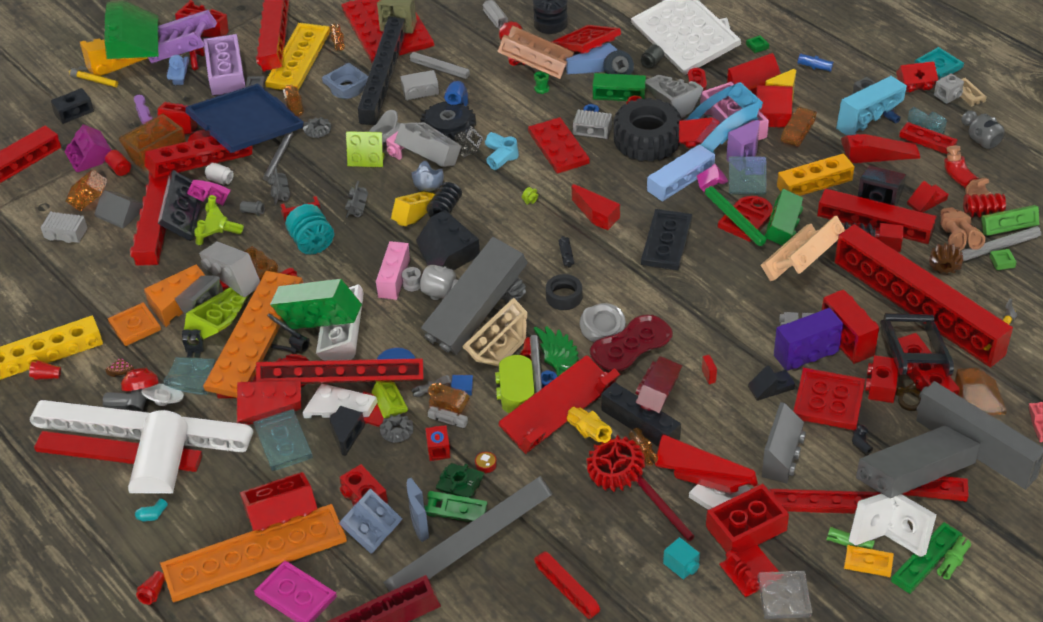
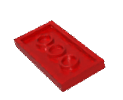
(558, 145)

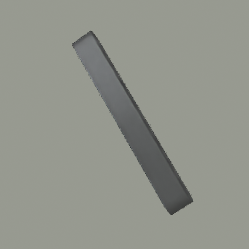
(472, 534)

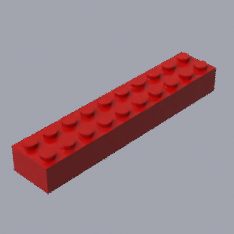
(922, 293)

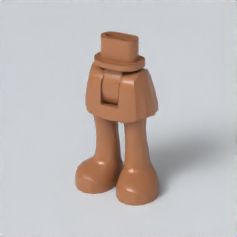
(961, 230)

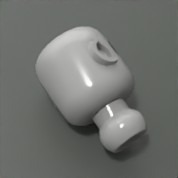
(437, 281)

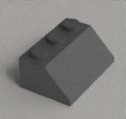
(783, 445)

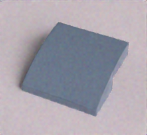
(417, 510)
(370, 521)

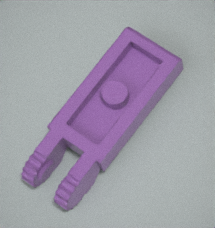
(142, 109)

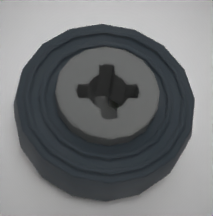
(612, 66)

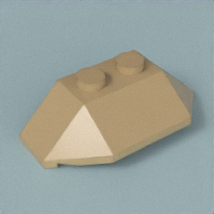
(499, 336)

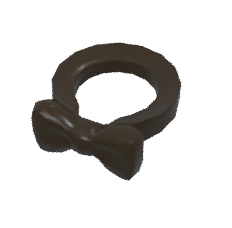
(900, 393)

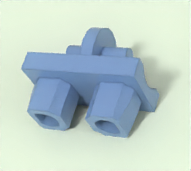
(177, 69)

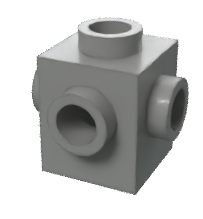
(949, 88)

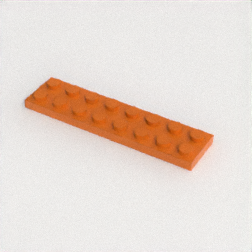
(249, 338)
(252, 553)

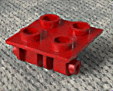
(745, 567)

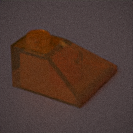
(980, 390)

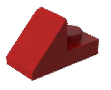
(926, 197)

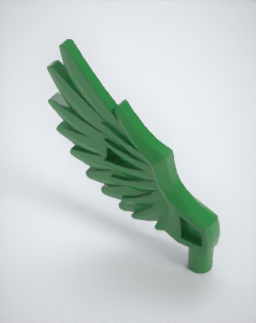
(557, 349)

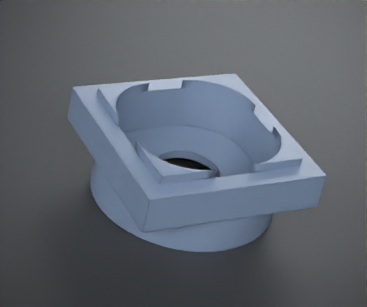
(346, 73)

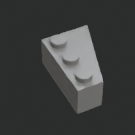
(428, 143)
(232, 267)

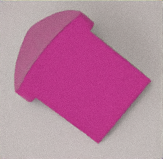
(711, 177)

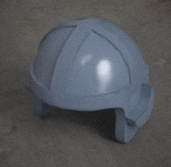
(427, 178)

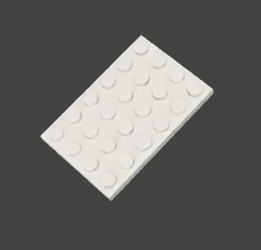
(686, 33)

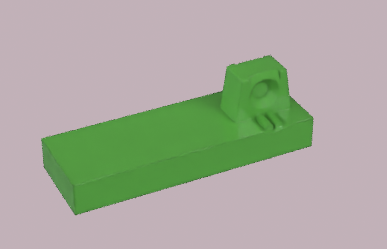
(1010, 220)

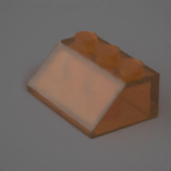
(151, 135)

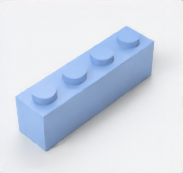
(679, 172)

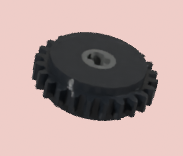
(449, 118)

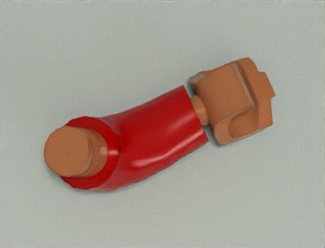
(958, 171)

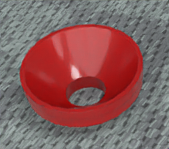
(139, 379)

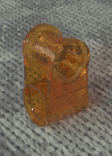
(449, 398)

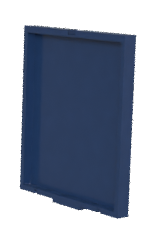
(244, 117)

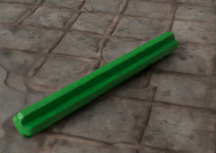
(735, 216)

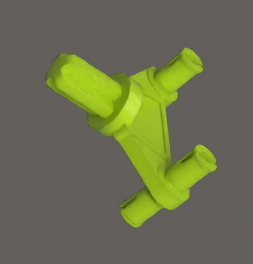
(214, 222)

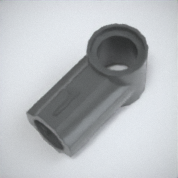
(126, 401)

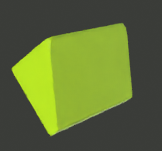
(389, 399)

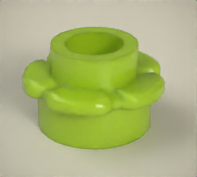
(530, 195)

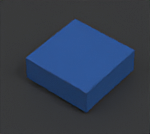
(463, 382)

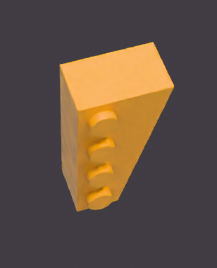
(96, 59)

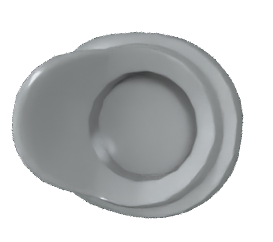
(387, 125)
(601, 321)

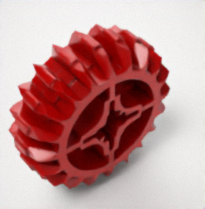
(625, 468)

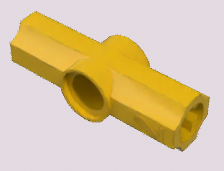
(589, 424)

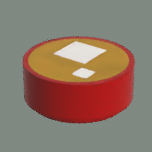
(485, 462)

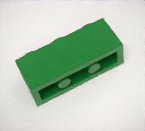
(618, 86)
(784, 217)

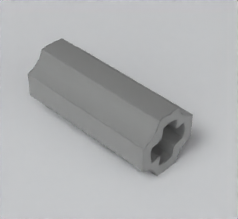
(495, 13)

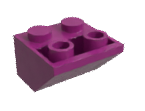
(87, 149)

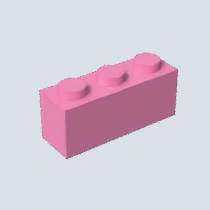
(390, 274)

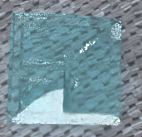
(189, 374)

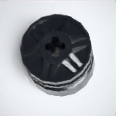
(550, 16)

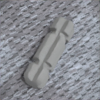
(447, 417)

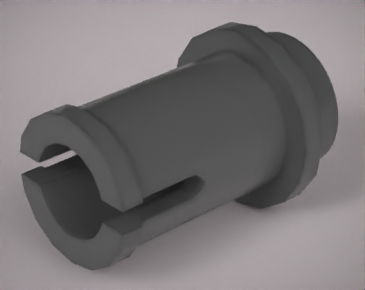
(252, 207)

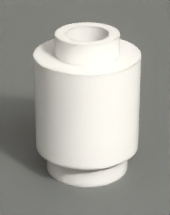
(219, 173)

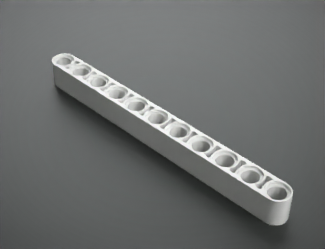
(130, 425)

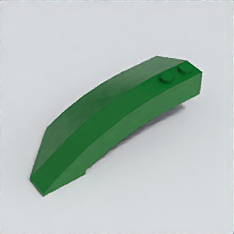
(130, 31)

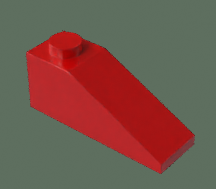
(595, 207)

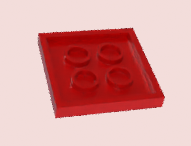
(587, 37)
(829, 398)

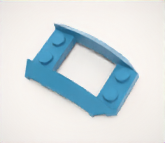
(744, 98)

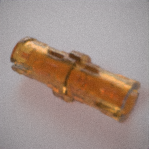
(337, 37)
(645, 445)

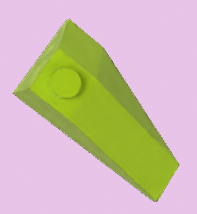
(215, 313)

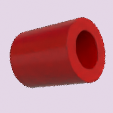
(117, 162)

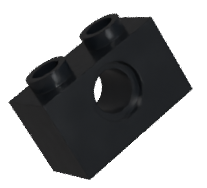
(72, 105)

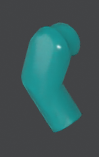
(151, 513)

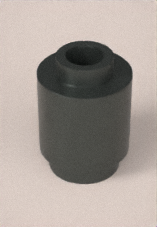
(652, 56)

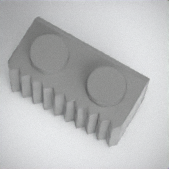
(419, 85)
(592, 124)
(64, 227)

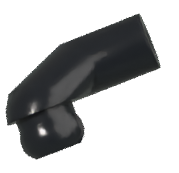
(859, 439)

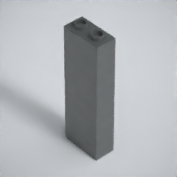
(474, 296)
(1000, 445)
(917, 461)

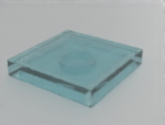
(747, 175)

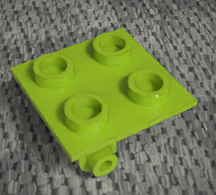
(364, 149)

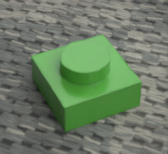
(1002, 259)

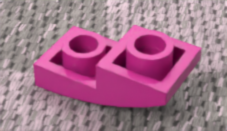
(203, 189)

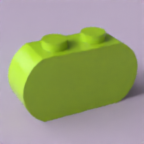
(515, 381)

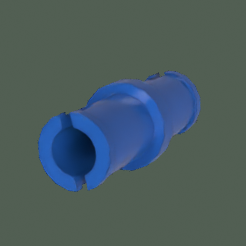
(815, 62)

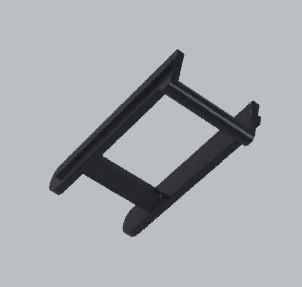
(901, 359)

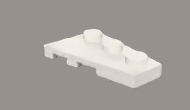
(329, 398)

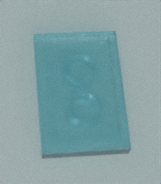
(282, 440)

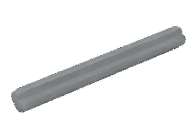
(1002, 243)

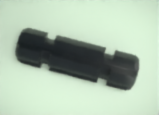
(566, 251)

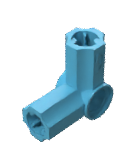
(505, 150)

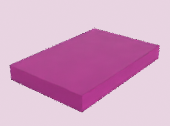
(295, 593)

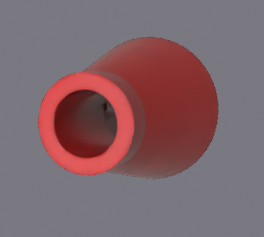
(42, 370)
(150, 589)

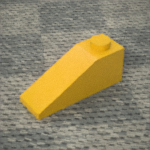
(411, 207)

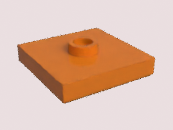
(134, 324)

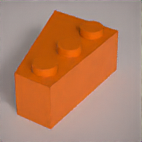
(162, 294)

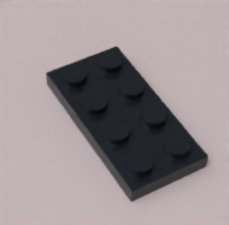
(179, 209)
(666, 239)

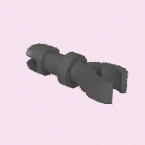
(420, 390)

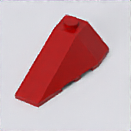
(869, 148)

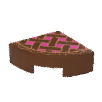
(119, 367)

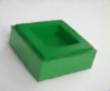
(757, 44)

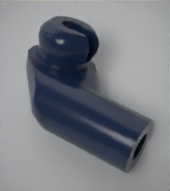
(892, 116)

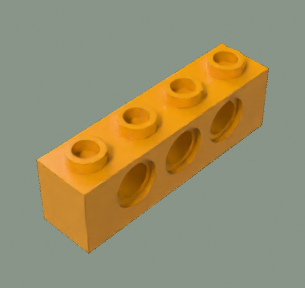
(816, 175)

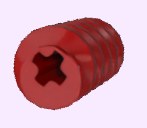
(984, 203)

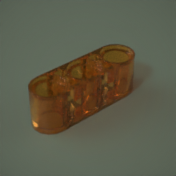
(798, 126)

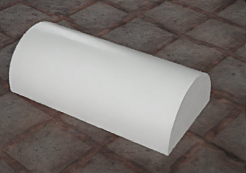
(340, 340)
(158, 453)

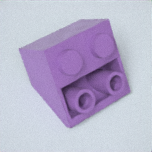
(743, 141)

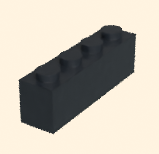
(622, 406)

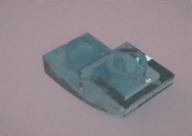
(929, 121)

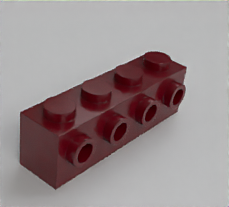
(657, 384)

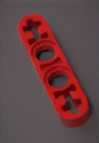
(567, 585)

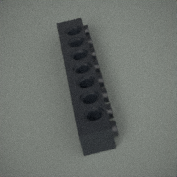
(381, 71)

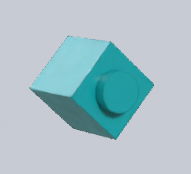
(681, 558)

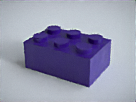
(808, 339)

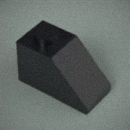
(346, 427)

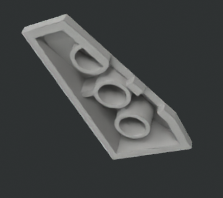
(677, 93)

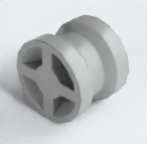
(411, 279)

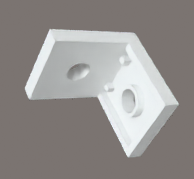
(890, 517)

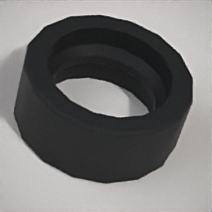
(564, 302)

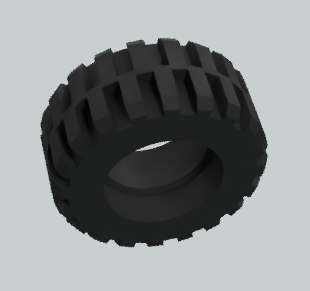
(650, 144)

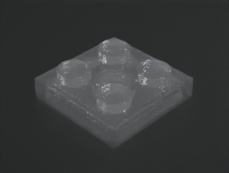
(784, 595)

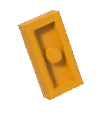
(869, 561)

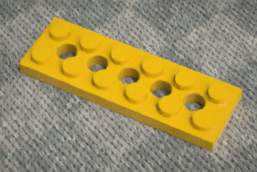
(305, 35)

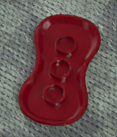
(622, 349)

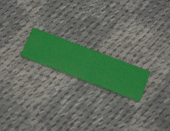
(918, 567)

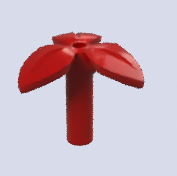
(193, 57)

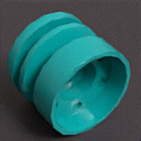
(309, 229)

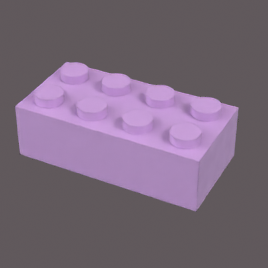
(224, 64)

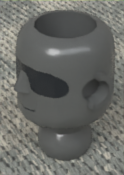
(983, 129)

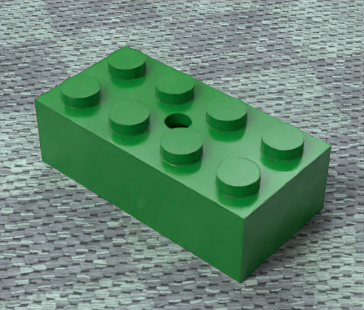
(316, 304)

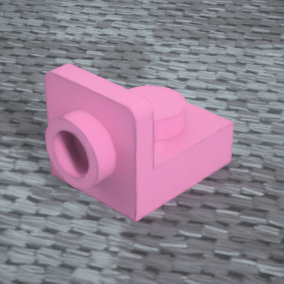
(392, 148)

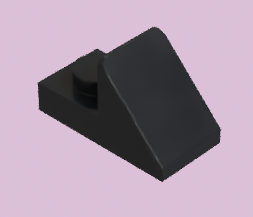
(770, 383)

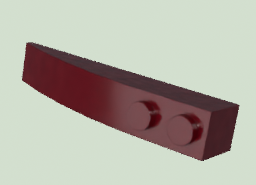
(397, 605)

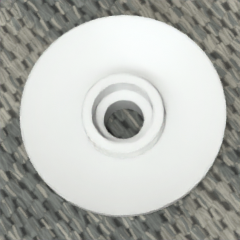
(162, 394)

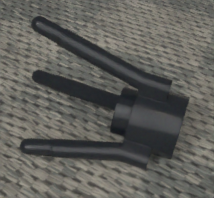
(297, 341)

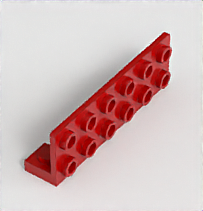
(549, 407)

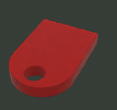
(756, 215)

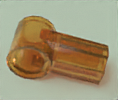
(293, 100)

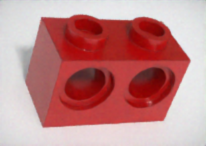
(357, 482)

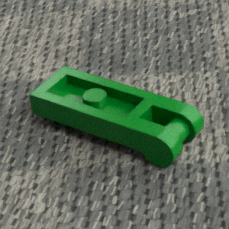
(455, 506)

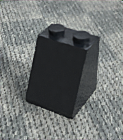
(881, 185)

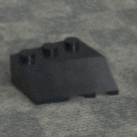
(447, 242)

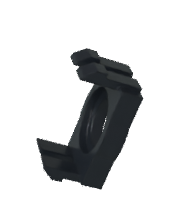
(190, 348)

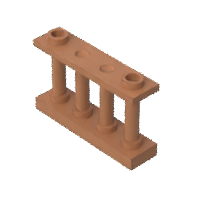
(535, 51)

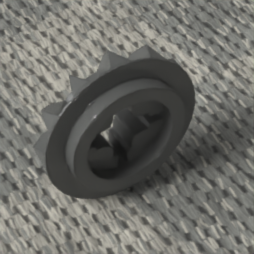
(321, 125)
(397, 434)

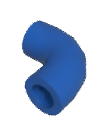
(456, 93)

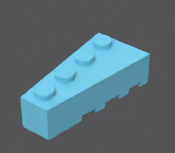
(869, 105)

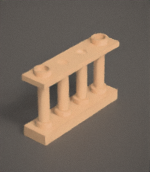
(803, 248)

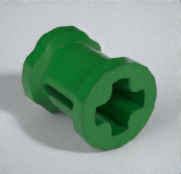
(541, 82)

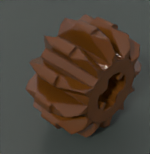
(946, 258)

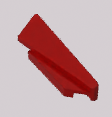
(703, 467)

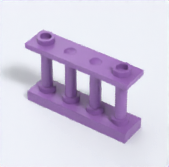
(182, 35)

